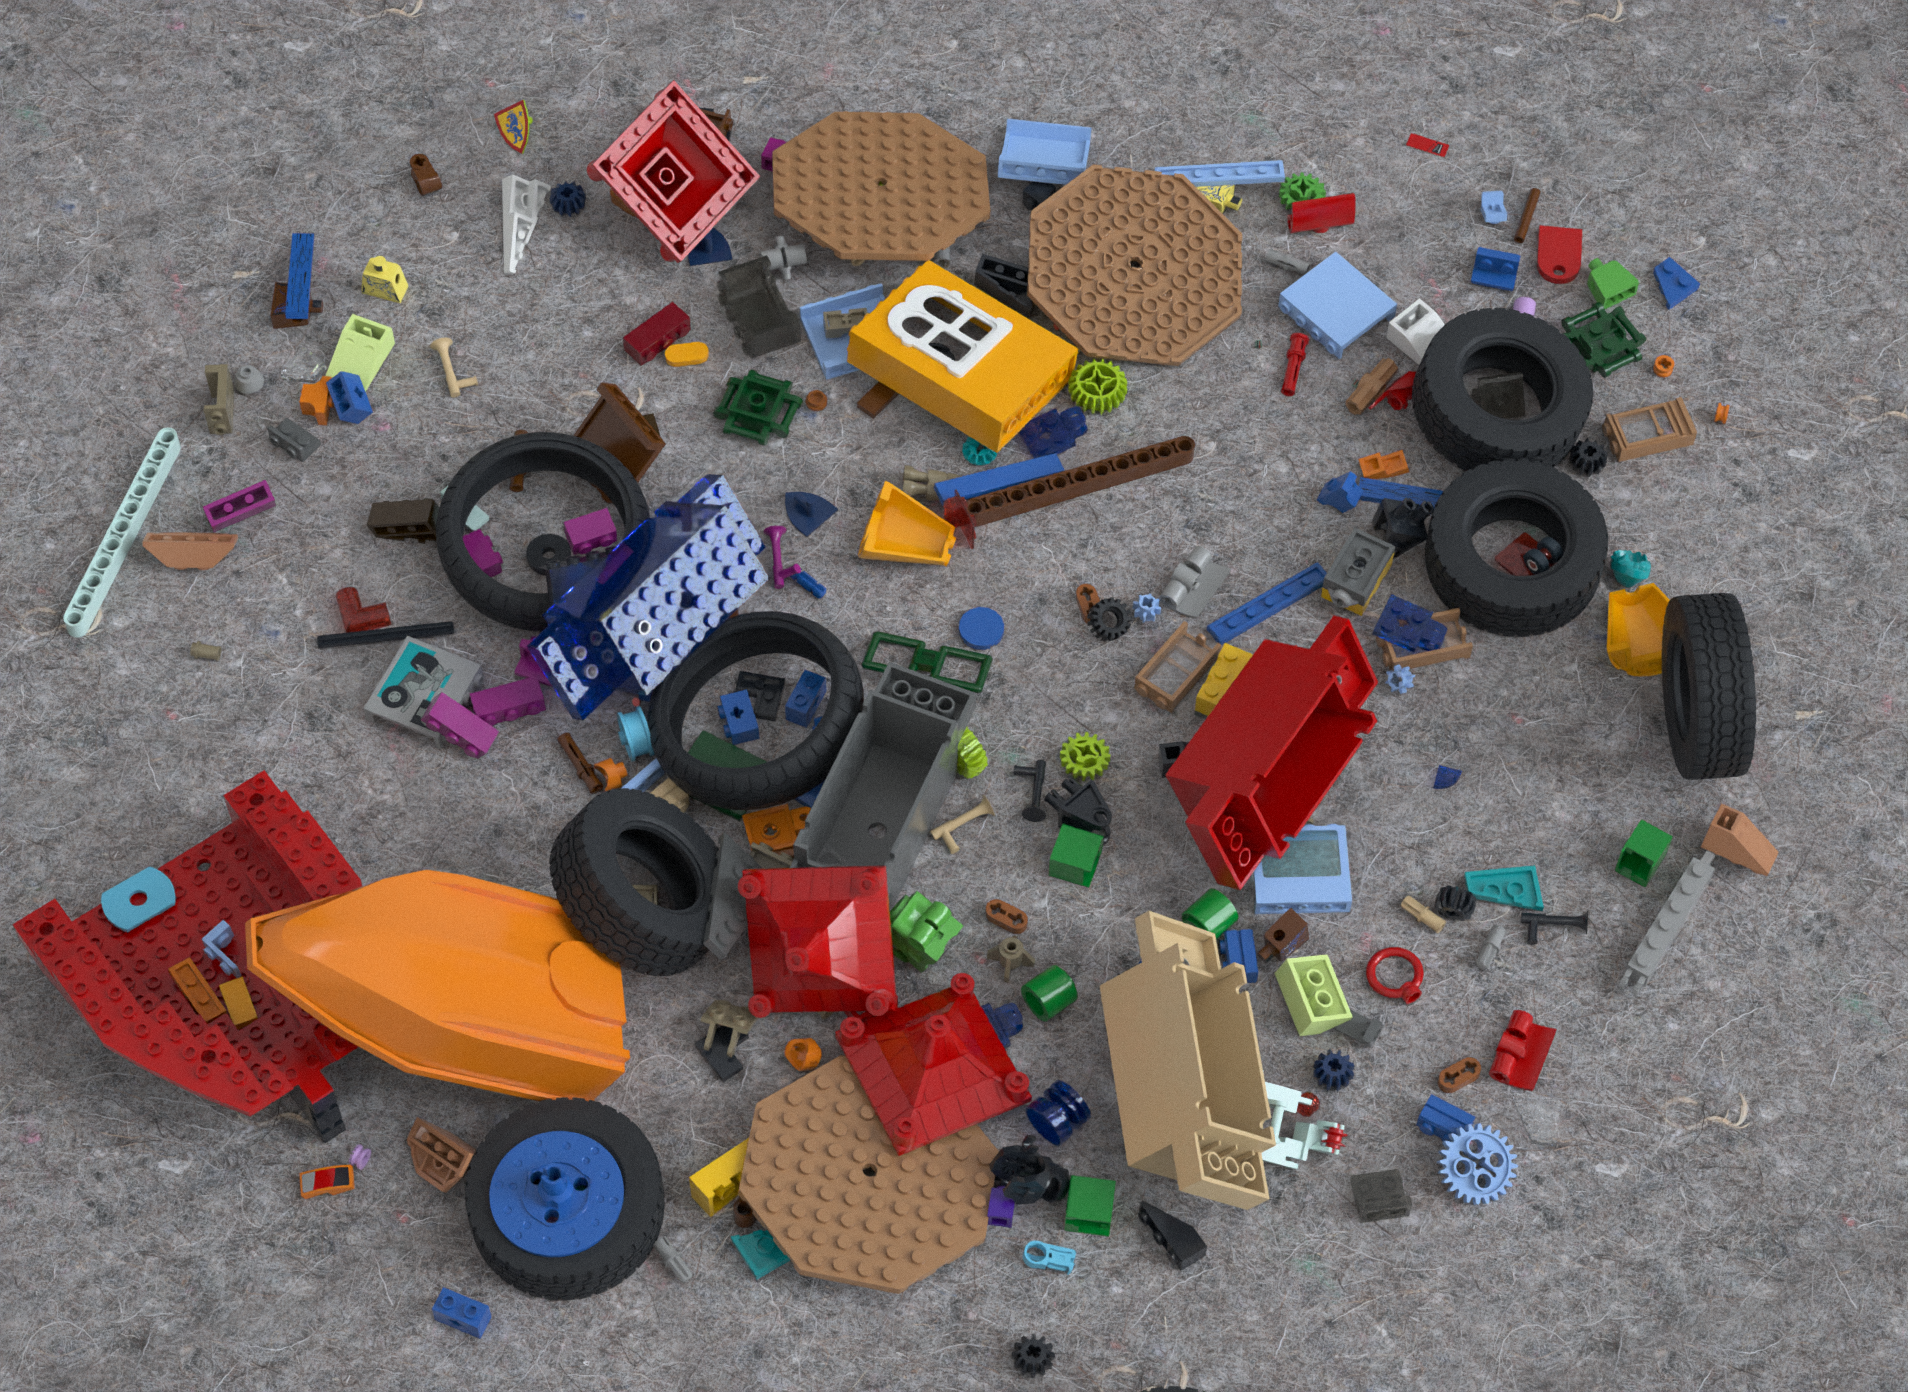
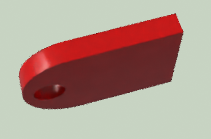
(1559, 250)

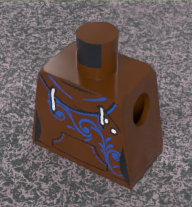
(278, 308)
(1284, 937)

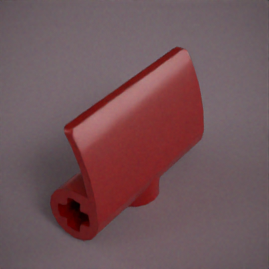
(1322, 213)
(1521, 1051)

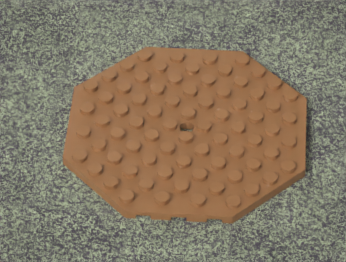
(928, 197)
(1144, 314)
(855, 1228)

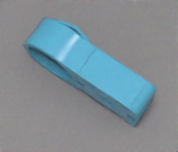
(1054, 1257)

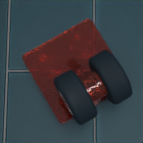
(1528, 556)

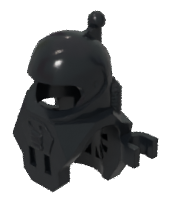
(1029, 1174)

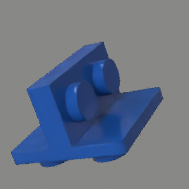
(1495, 269)

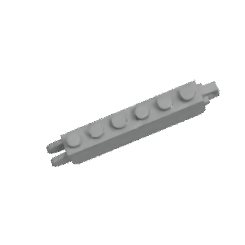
(1668, 922)

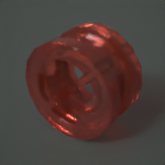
(1308, 1110)

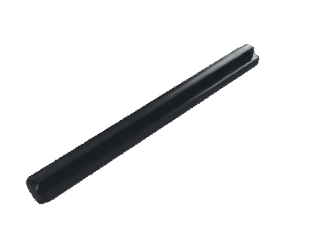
(385, 634)

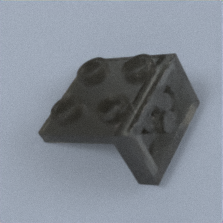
(1380, 1196)

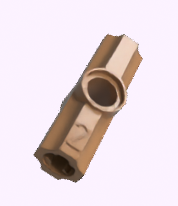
(1371, 386)

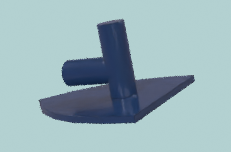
(710, 249)
(807, 511)

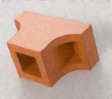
(316, 400)

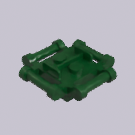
(1604, 339)
(757, 407)

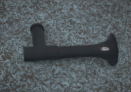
(1034, 812)
(1534, 919)

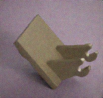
(728, 1015)

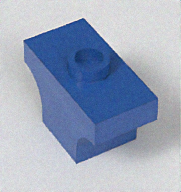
(1341, 492)

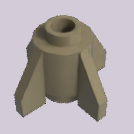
(1010, 955)

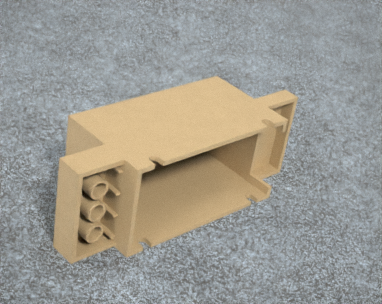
(1188, 1065)

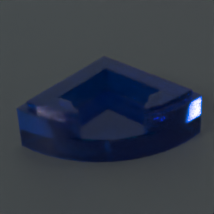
(1446, 777)

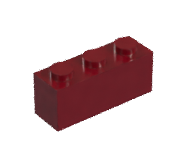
(657, 333)

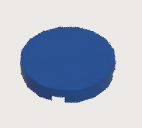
(981, 628)

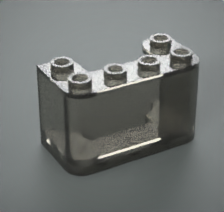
(757, 308)

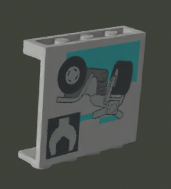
(415, 679)

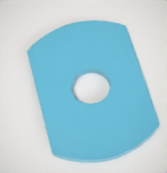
(127, 916)

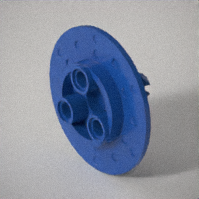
(562, 1163)

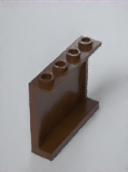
(621, 431)

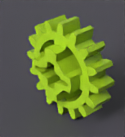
(1085, 757)

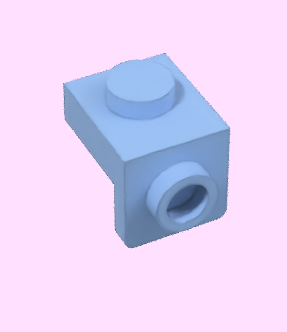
(1492, 207)

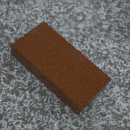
(876, 399)

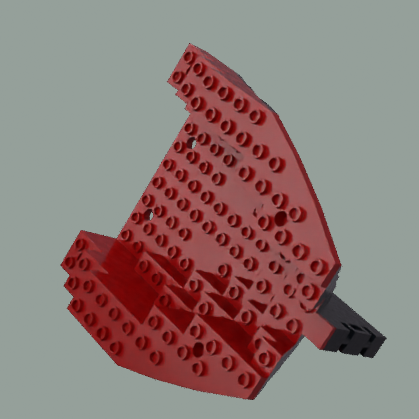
(122, 981)

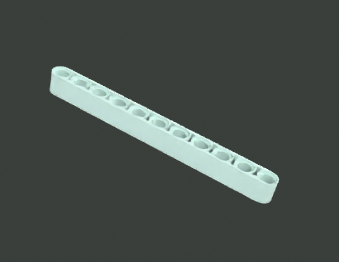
(164, 447)

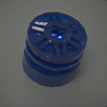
(1058, 1112)

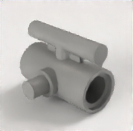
(785, 256)

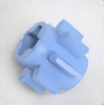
(1146, 608)
(1393, 679)

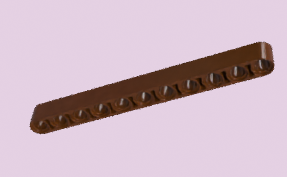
(1088, 474)

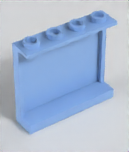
(1044, 151)
(1336, 304)
(833, 351)

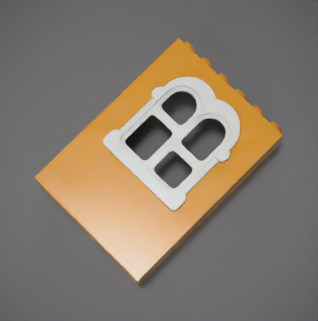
(989, 389)

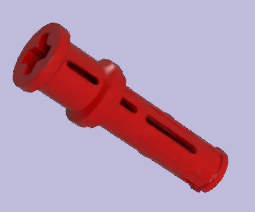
(1295, 356)

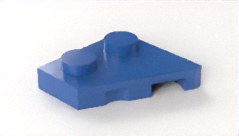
(1674, 282)

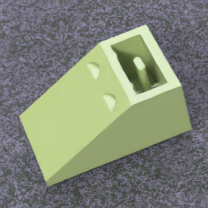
(361, 349)

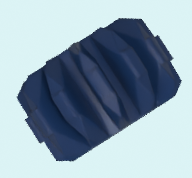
(567, 198)
(1333, 1061)

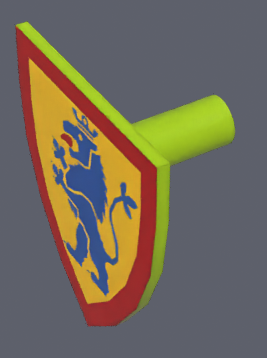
(514, 125)

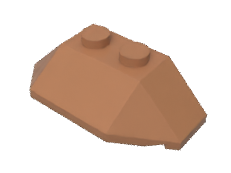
(189, 549)
(439, 1154)

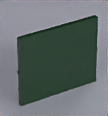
(722, 754)

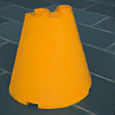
(905, 531)
(1636, 630)

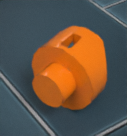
(611, 773)
(805, 1056)

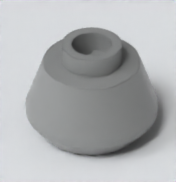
(248, 380)

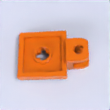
(779, 818)

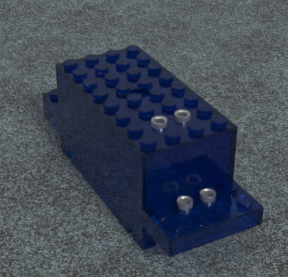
(691, 546)

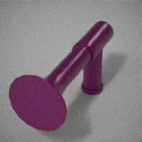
(775, 533)

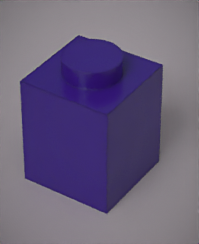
(1000, 1208)

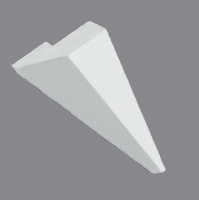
(520, 210)

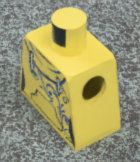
(1221, 196)
(384, 280)

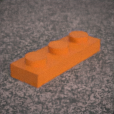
(196, 990)

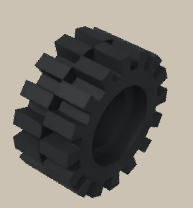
(1121, 614)

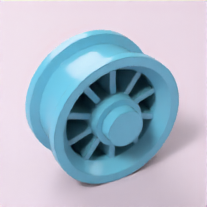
(634, 733)

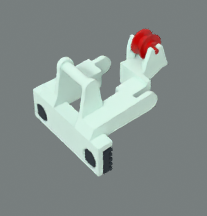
(1322, 1137)

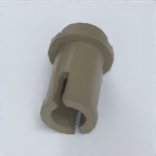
(205, 651)

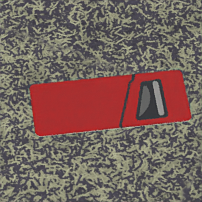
(1427, 145)

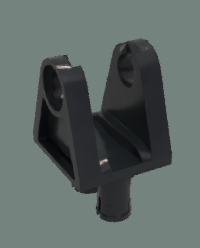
(1403, 523)
(1083, 808)

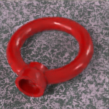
(1408, 991)

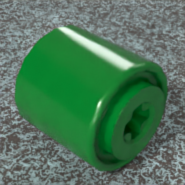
(1211, 913)
(1049, 993)

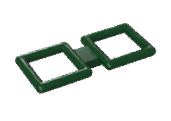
(928, 659)

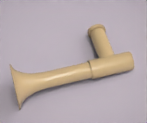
(442, 346)
(945, 829)

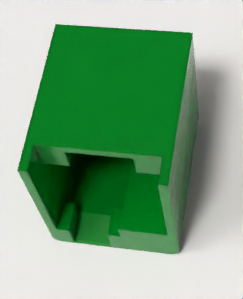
(1643, 853)
(1075, 855)
(1089, 1205)

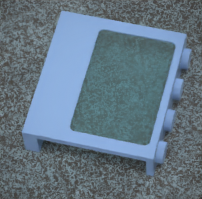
(1309, 876)

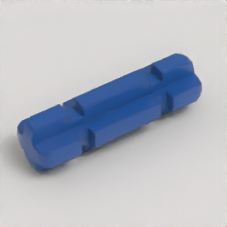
(809, 584)

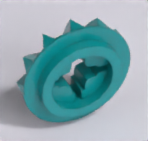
(970, 453)

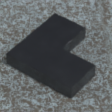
(766, 690)
(717, 1056)

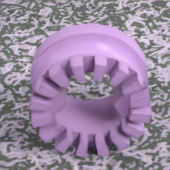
(360, 1156)

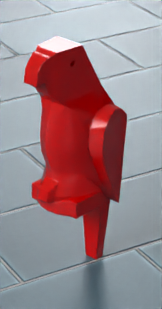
(1398, 392)

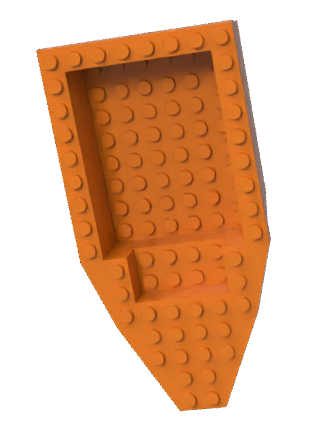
(453, 982)

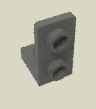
(1361, 1029)

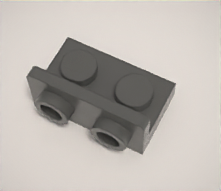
(293, 439)

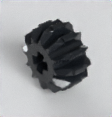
(1588, 457)
(1455, 903)
(1029, 1363)

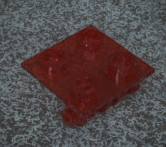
(957, 515)

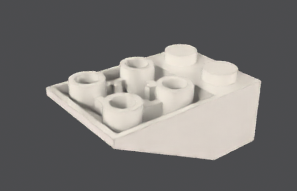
(1414, 329)

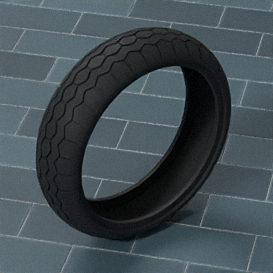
(502, 461)
(778, 779)

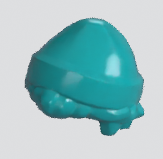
(1629, 567)

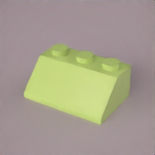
(1312, 994)

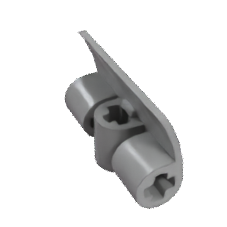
(1194, 583)

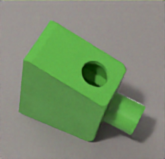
(1611, 282)

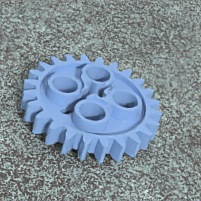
(1466, 1183)

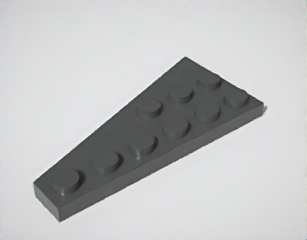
(728, 906)

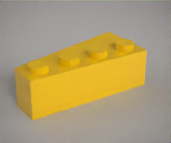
(719, 1181)

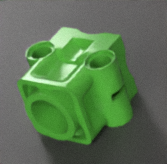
(921, 930)

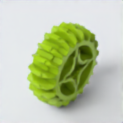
(1104, 395)
(971, 756)

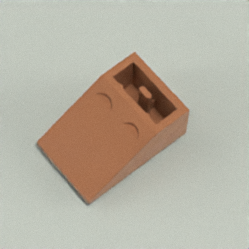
(1739, 841)

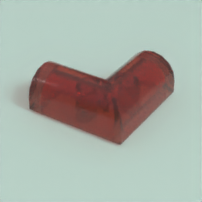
(357, 617)

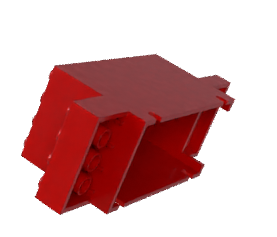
(1273, 749)

